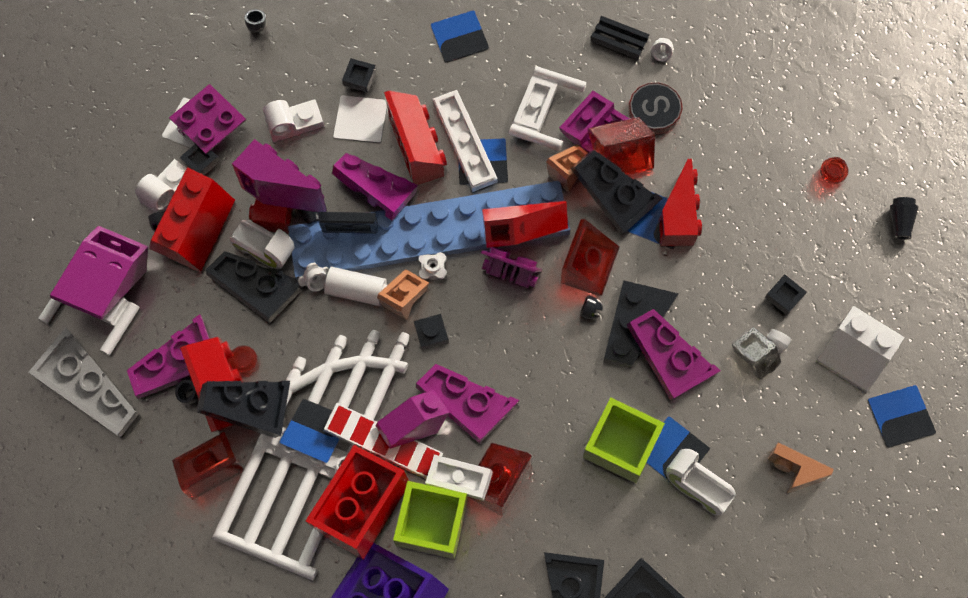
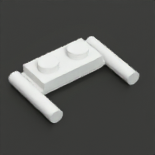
(536, 106)
(119, 317)

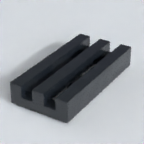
(621, 33)
(348, 222)

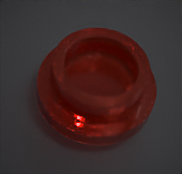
(834, 170)
(243, 359)

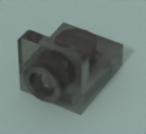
(758, 352)

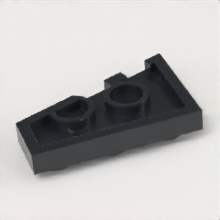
(617, 194)
(257, 287)
(632, 303)
(250, 405)
(574, 576)
(643, 582)

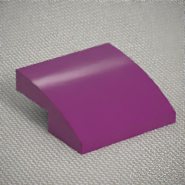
(592, 112)

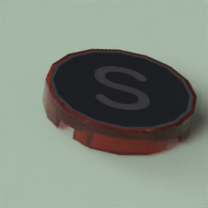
(656, 106)

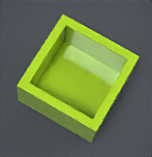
(623, 440)
(430, 519)

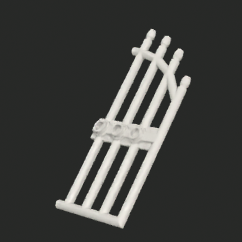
(314, 466)

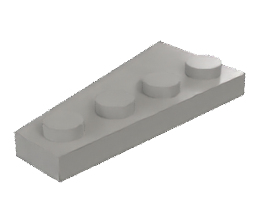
(79, 380)

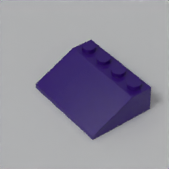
(388, 576)

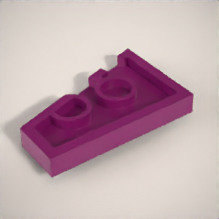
(377, 184)
(669, 355)
(166, 365)
(469, 405)

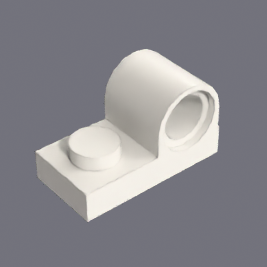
(291, 121)
(158, 192)
(459, 477)

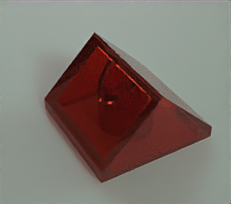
(625, 144)
(589, 259)
(207, 466)
(508, 470)

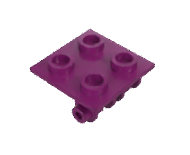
(207, 119)
(500, 257)

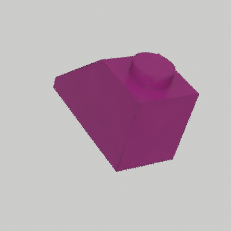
(413, 419)

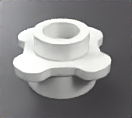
(438, 271)
(314, 277)

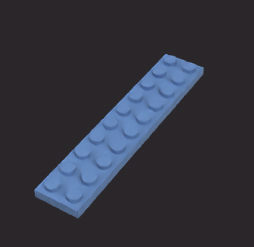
(417, 230)

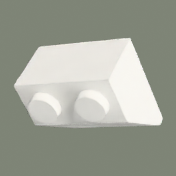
(860, 349)

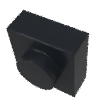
(359, 75)
(198, 160)
(785, 294)
(431, 332)

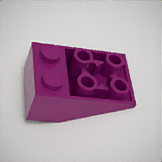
(276, 180)
(101, 272)

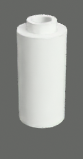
(354, 285)

